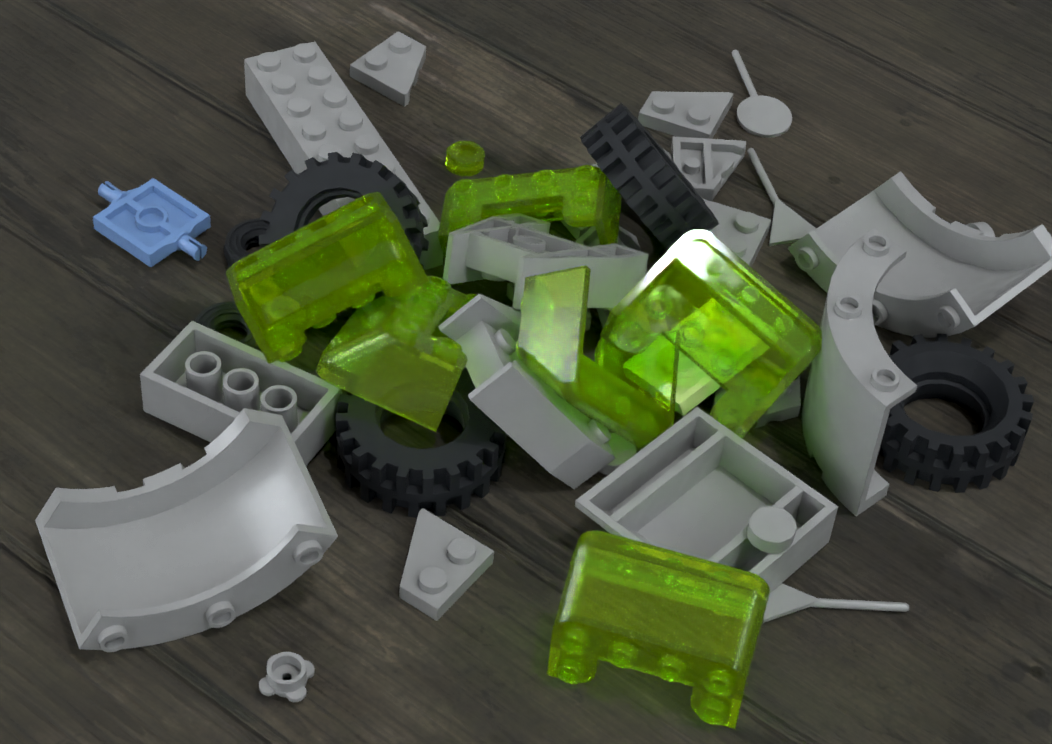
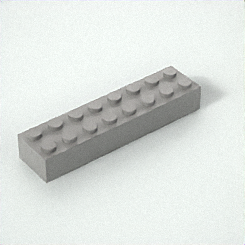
(317, 115)

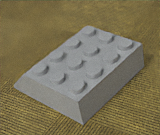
(696, 498)

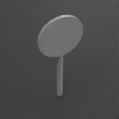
(759, 113)

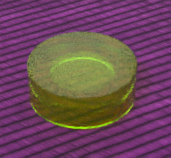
(465, 158)

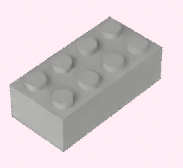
(210, 378)

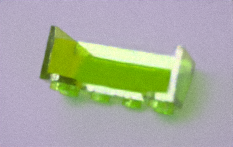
(570, 194)
(321, 272)
(723, 322)
(399, 355)
(618, 390)
(660, 617)

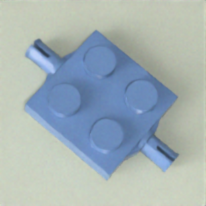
(151, 222)

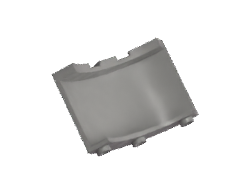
(949, 272)
(853, 378)
(189, 541)

